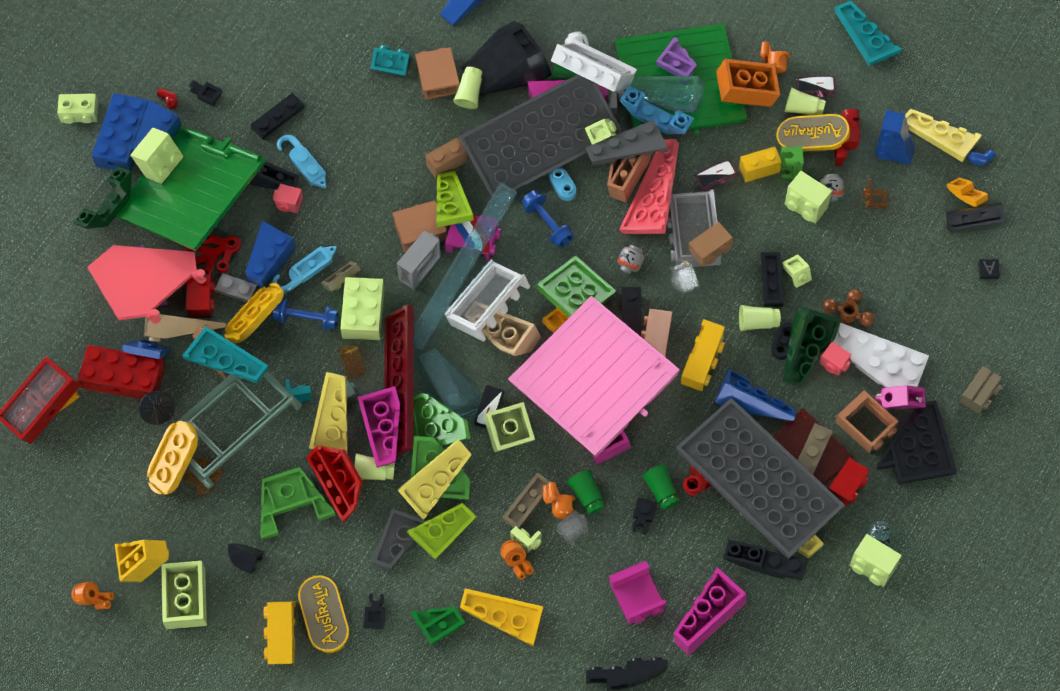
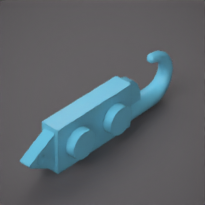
(304, 161)
(308, 267)

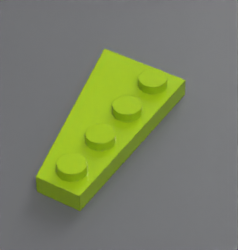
(451, 201)

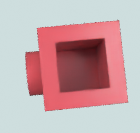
(288, 198)
(835, 359)

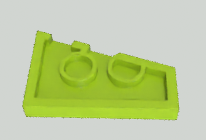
(442, 530)

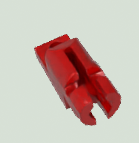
(852, 117)

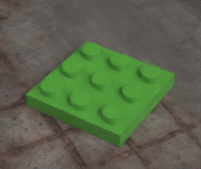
(573, 285)

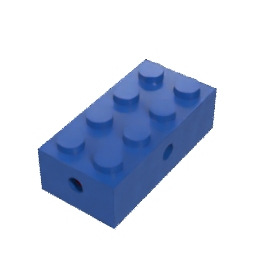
(119, 132)

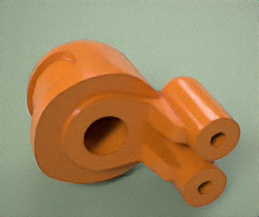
(778, 58)
(561, 504)
(515, 556)
(89, 594)

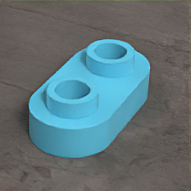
(562, 182)

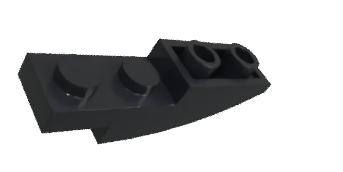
(764, 561)
(636, 673)

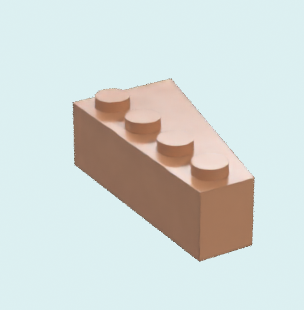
(657, 329)

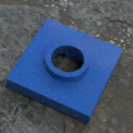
(146, 348)

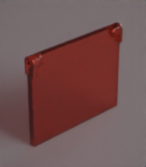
(794, 436)

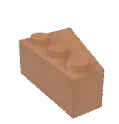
(625, 175)

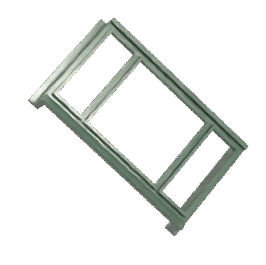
(211, 398)

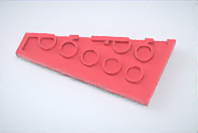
(652, 201)

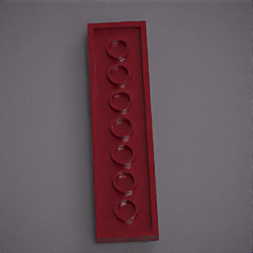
(400, 370)

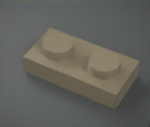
(335, 281)

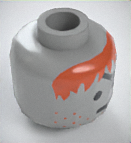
(835, 184)
(630, 259)

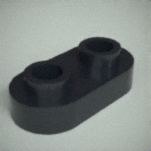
(781, 341)

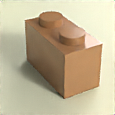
(446, 157)
(711, 244)

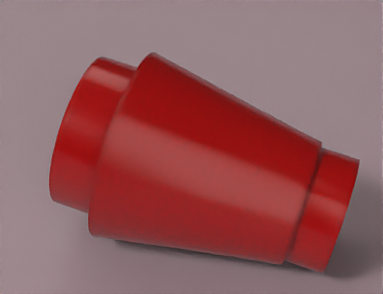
(693, 482)

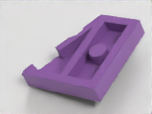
(676, 60)

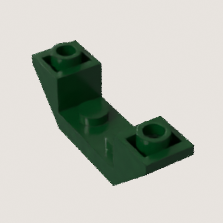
(121, 183)

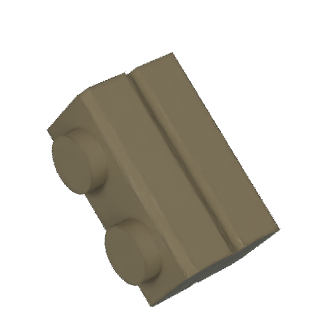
(981, 389)

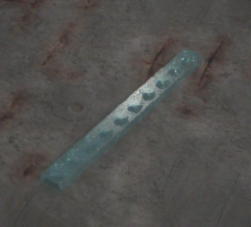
(462, 266)

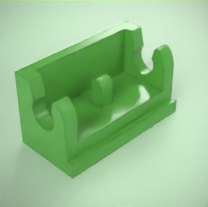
(791, 160)

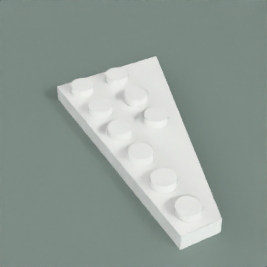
(880, 358)

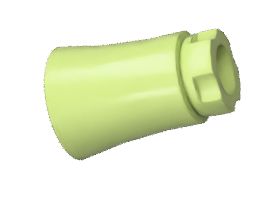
(469, 88)
(804, 103)
(758, 318)
(368, 471)

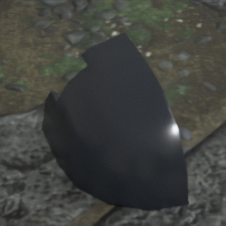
(244, 556)

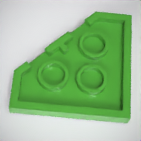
(438, 421)
(427, 449)

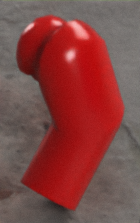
(170, 97)

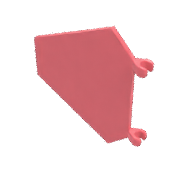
(142, 278)

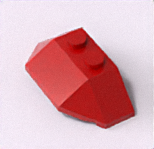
(337, 478)

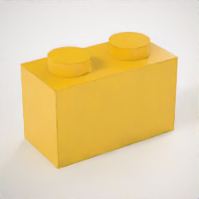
(760, 164)

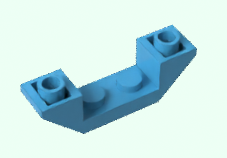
(645, 112)

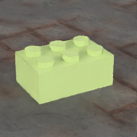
(362, 308)
(184, 595)

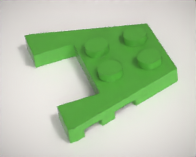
(288, 492)

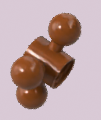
(854, 297)

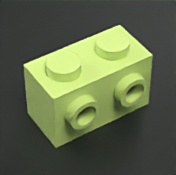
(77, 108)

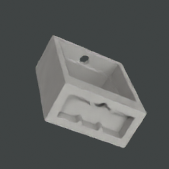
(419, 259)

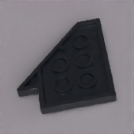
(920, 448)

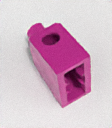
(902, 397)

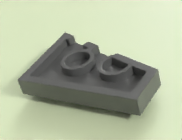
(394, 539)

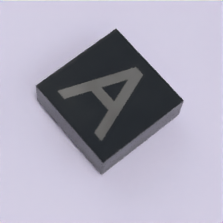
(989, 269)

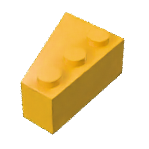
(703, 356)
(140, 559)
(280, 632)

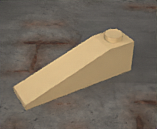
(175, 326)
(512, 334)

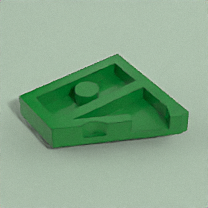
(438, 623)

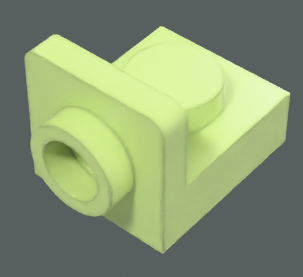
(601, 130)
(798, 270)
(523, 538)

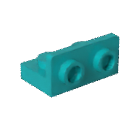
(390, 61)

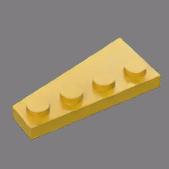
(506, 614)

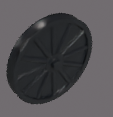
(156, 407)

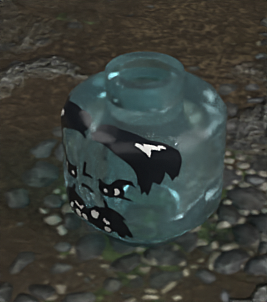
(880, 531)

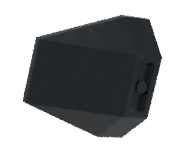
(509, 60)

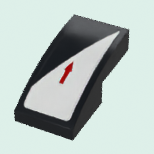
(490, 402)

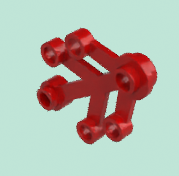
(211, 254)

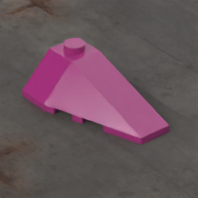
(381, 421)

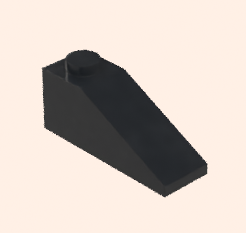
(272, 176)
(631, 308)

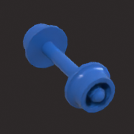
(533, 202)
(329, 318)

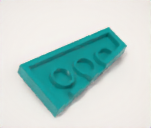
(867, 37)
(222, 355)

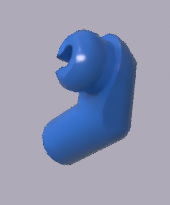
(980, 159)

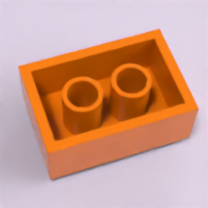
(748, 82)

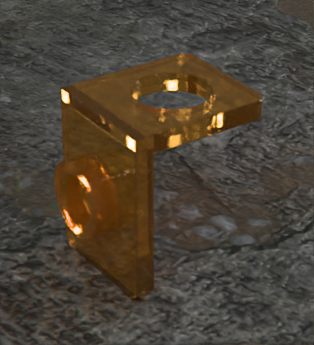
(868, 193)
(352, 361)

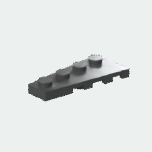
(636, 141)

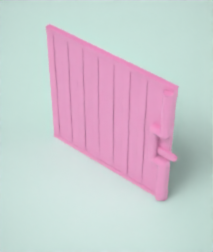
(594, 376)

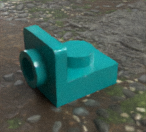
(301, 392)

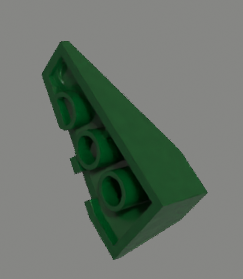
(808, 340)

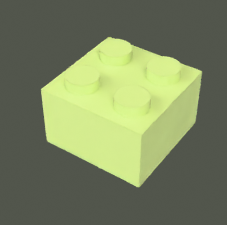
(157, 155)
(807, 197)
(508, 427)
(875, 560)

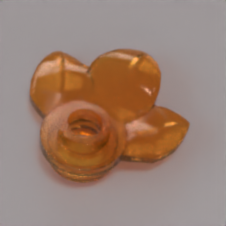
(192, 479)

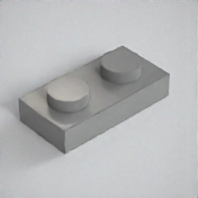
(235, 288)

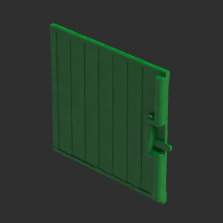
(708, 49)
(195, 191)

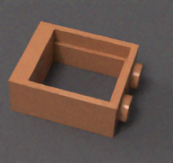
(875, 408)

